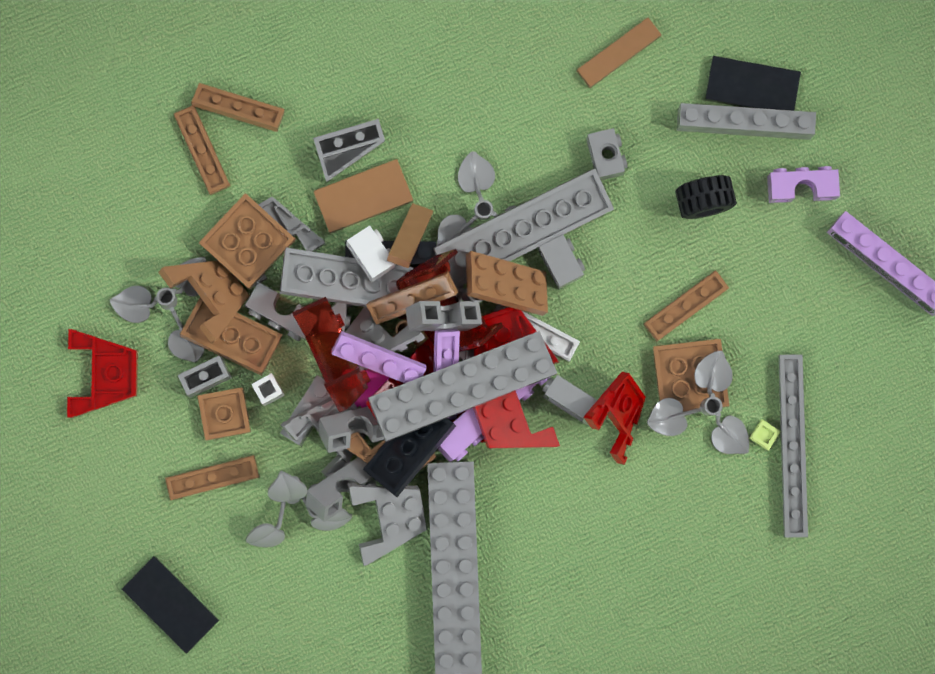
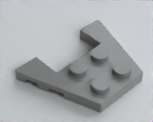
(293, 225)
(366, 329)
(302, 422)
(398, 517)

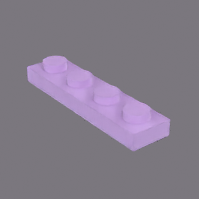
(446, 351)
(377, 358)

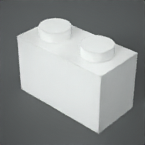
(370, 253)

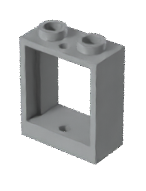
(568, 398)

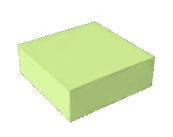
(764, 434)

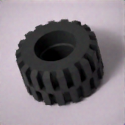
(705, 197)

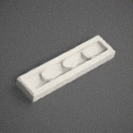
(557, 341)

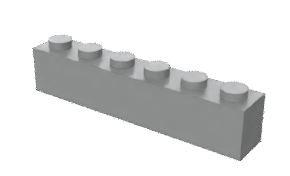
(746, 121)

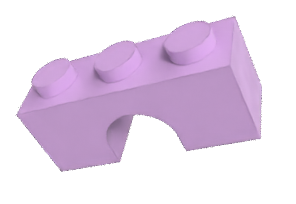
(822, 182)

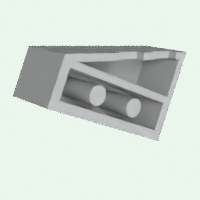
(347, 146)

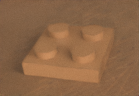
(224, 414)

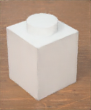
(268, 389)

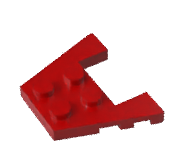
(515, 327)
(112, 373)
(623, 406)
(506, 426)

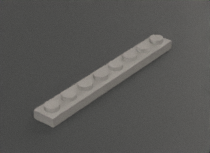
(793, 446)

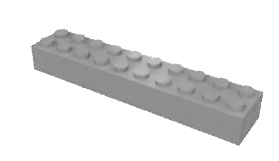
(454, 568)

